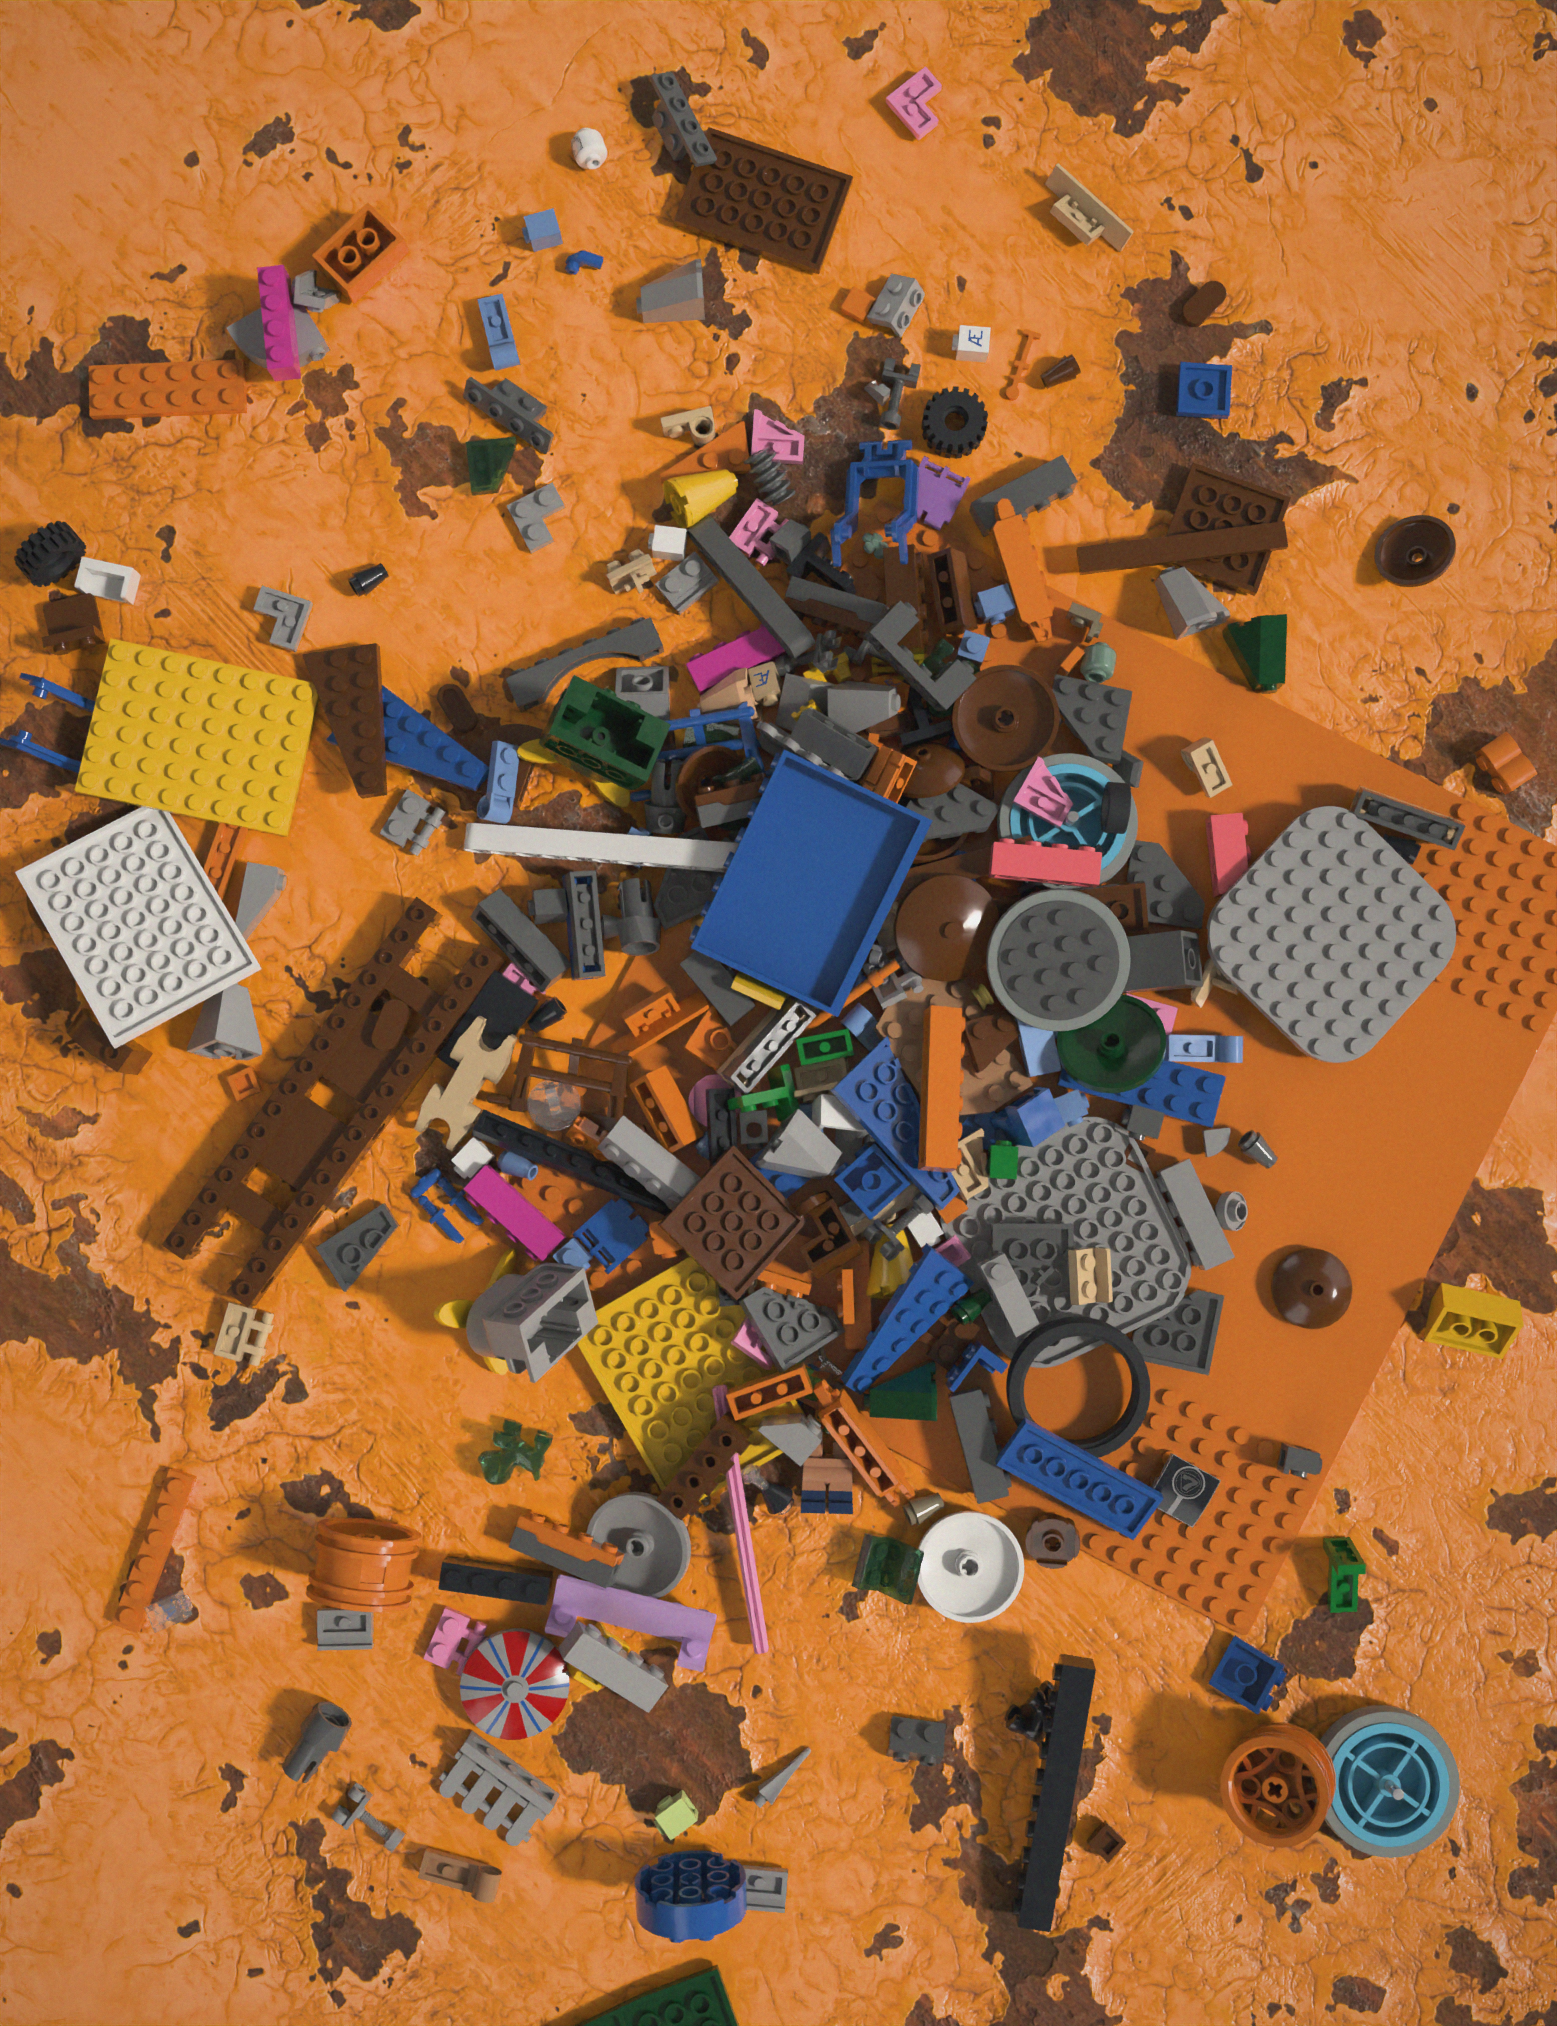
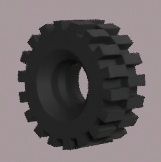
(949, 440)
(50, 553)

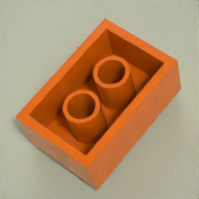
(360, 253)

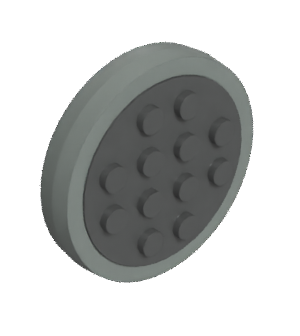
(1058, 959)

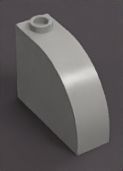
(249, 337)

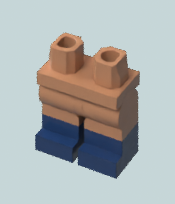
(827, 1469)

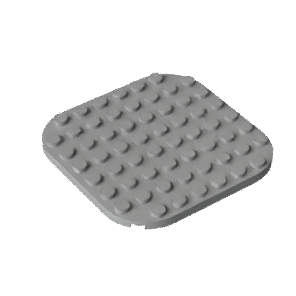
(1331, 934)
(1082, 1182)

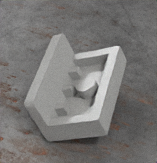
(313, 296)
(897, 303)

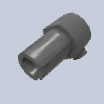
(662, 811)
(638, 929)
(321, 1732)

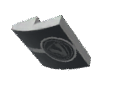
(1184, 1489)

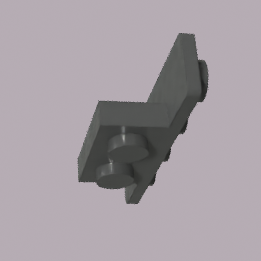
(678, 123)
(512, 409)

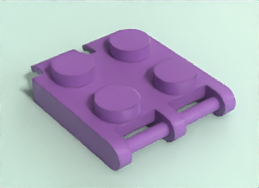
(937, 494)

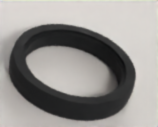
(1075, 1326)

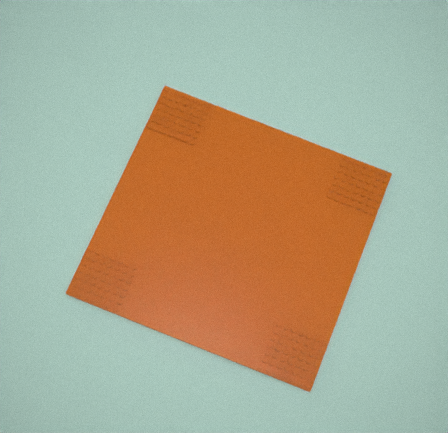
(1363, 1146)

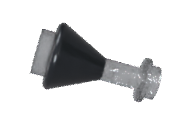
(776, 1497)

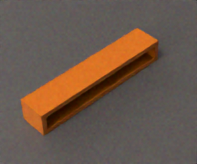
(941, 1089)

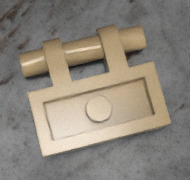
(236, 1330)

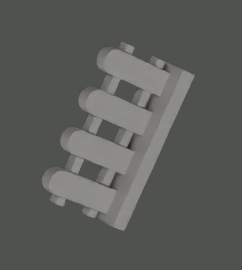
(776, 740)
(507, 1776)

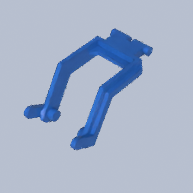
(879, 464)
(22, 740)

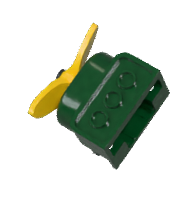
(600, 739)

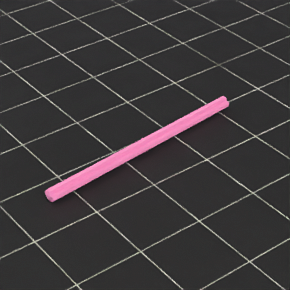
(743, 1538)

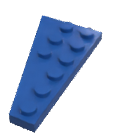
(422, 746)
(891, 1114)
(909, 1314)

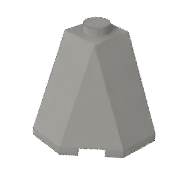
(674, 296)
(1188, 603)
(862, 704)
(227, 1027)
(800, 1149)

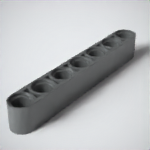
(751, 587)

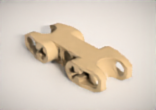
(475, 1066)

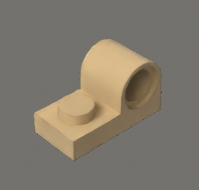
(691, 421)
(1206, 762)

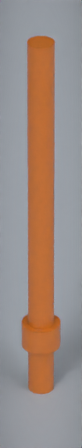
(873, 979)

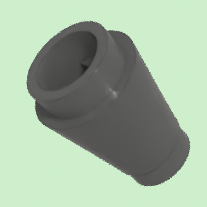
(1256, 1148)

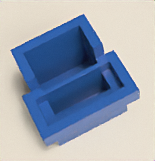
(1030, 1118)

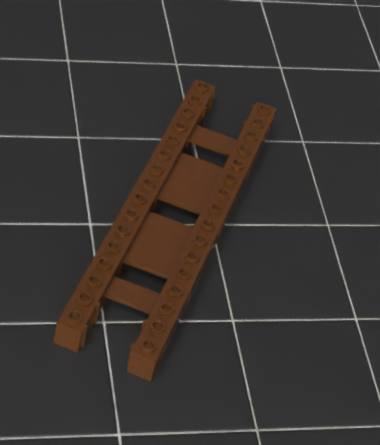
(306, 1141)

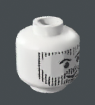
(588, 148)

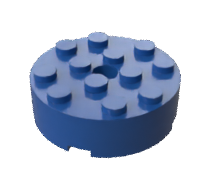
(690, 1895)

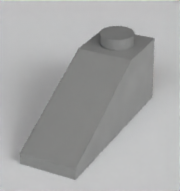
(259, 893)
(1008, 1293)

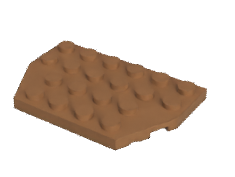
(904, 1027)

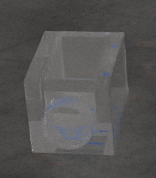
(169, 1610)

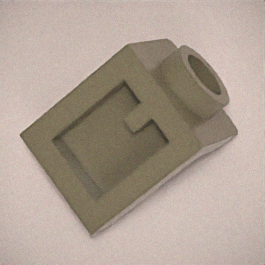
(1083, 616)

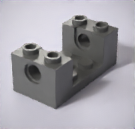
(944, 686)

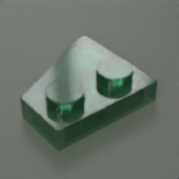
(489, 463)

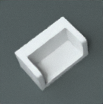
(107, 580)
(831, 1113)

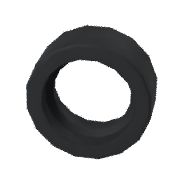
(1115, 807)

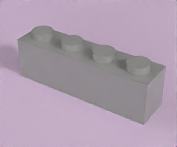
(648, 1162)
(1194, 1214)
(613, 1666)

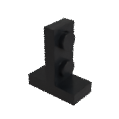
(813, 560)
(923, 731)

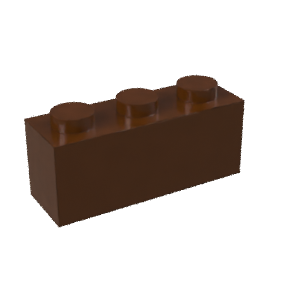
(952, 591)

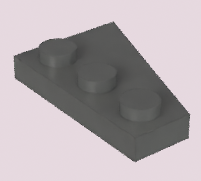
(357, 1245)

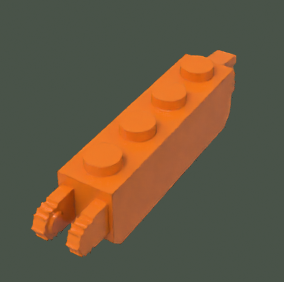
(1020, 570)
(861, 1443)

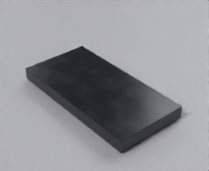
(504, 1007)

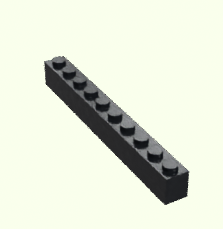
(1054, 1792)

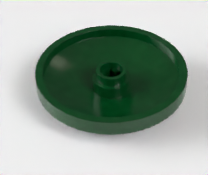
(1115, 1050)

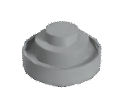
(1231, 1210)

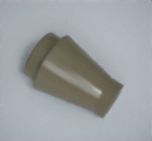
(921, 1508)

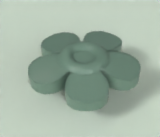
(874, 544)

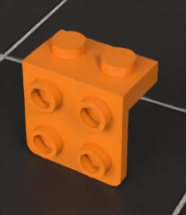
(789, 1269)

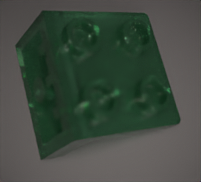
(888, 1567)

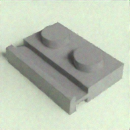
(687, 583)
(344, 1629)
(766, 1888)

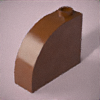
(512, 734)
(90, 1035)

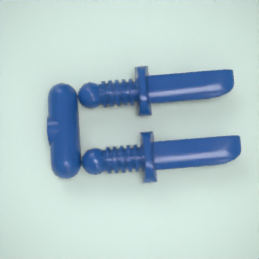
(457, 1198)

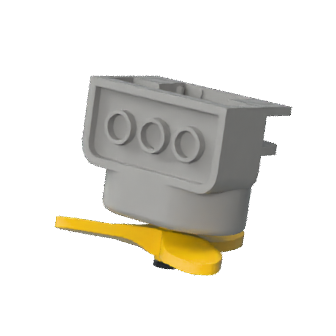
(525, 1318)

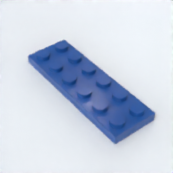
(1174, 1090)
(1079, 1479)

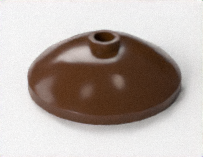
(1413, 539)
(701, 763)
(936, 771)
(1294, 1284)

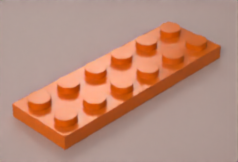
(167, 389)

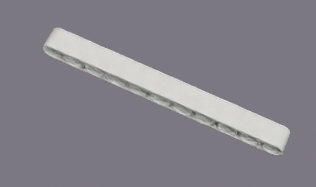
(598, 847)

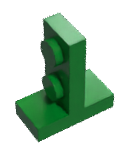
(780, 1095)
(1343, 1574)

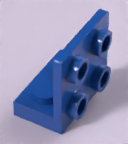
(971, 1355)

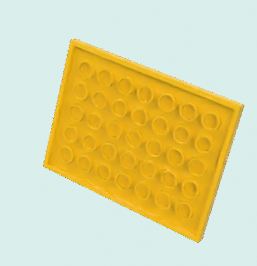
(198, 738)
(659, 1361)

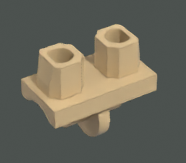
(631, 574)

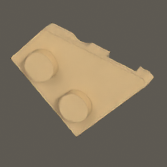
(971, 1172)

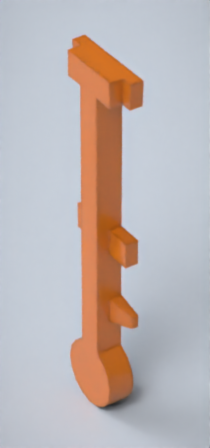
(1013, 392)

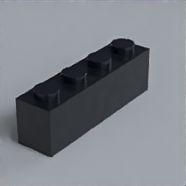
(495, 1580)

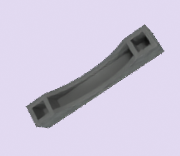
(535, 684)

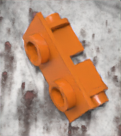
(583, 1135)

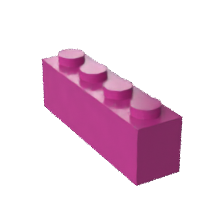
(278, 323)
(747, 651)
(515, 1213)

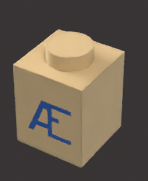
(766, 684)

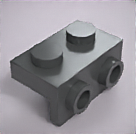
(916, 1741)

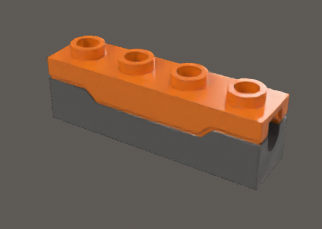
(566, 1549)

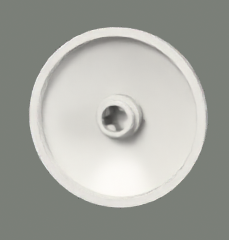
(970, 1566)

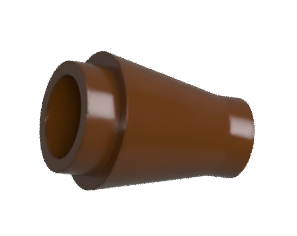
(1061, 372)

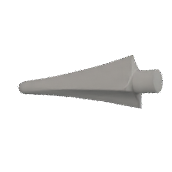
(772, 1787)

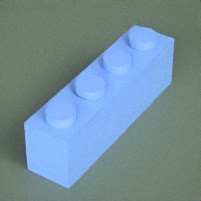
(1038, 1050)

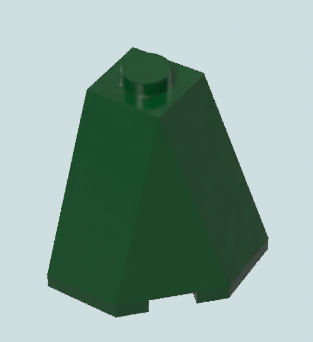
(1260, 650)
(905, 1395)

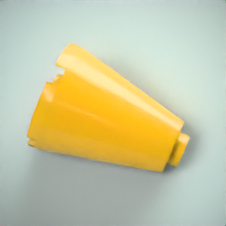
(698, 494)
(888, 1275)

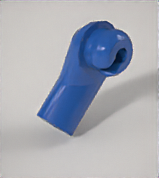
(582, 258)

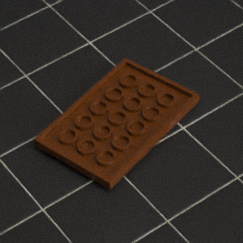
(764, 201)

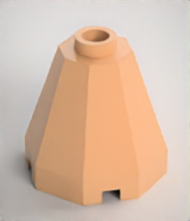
(729, 695)

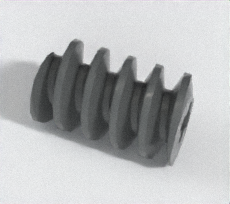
(769, 476)

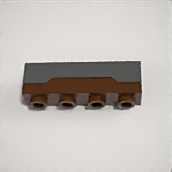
(832, 607)
(727, 802)

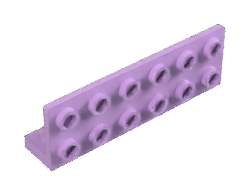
(633, 1612)

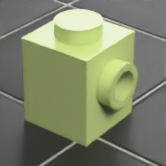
(675, 1815)

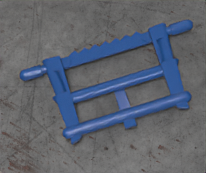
(748, 741)

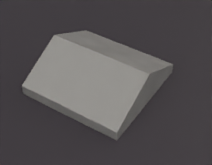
(798, 692)

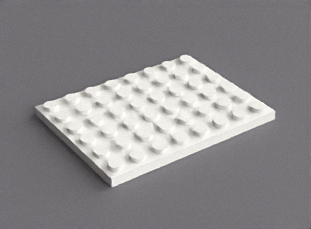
(137, 922)

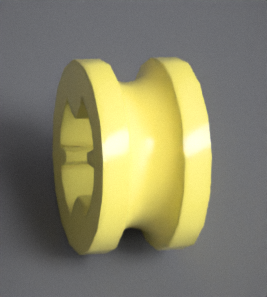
(982, 996)

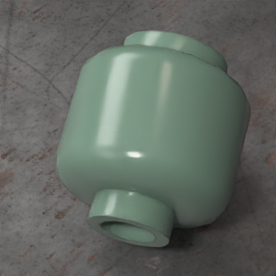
(1098, 662)

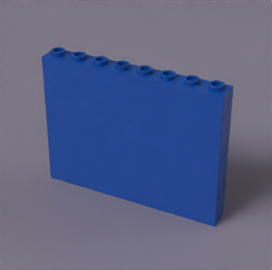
(809, 882)

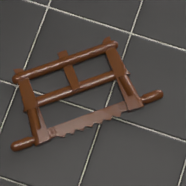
(526, 1070)

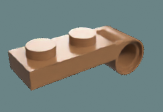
(461, 1874)

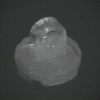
(553, 1105)

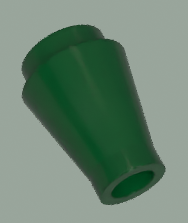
(970, 1307)

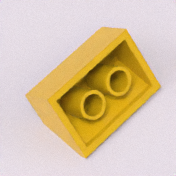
(1473, 1321)

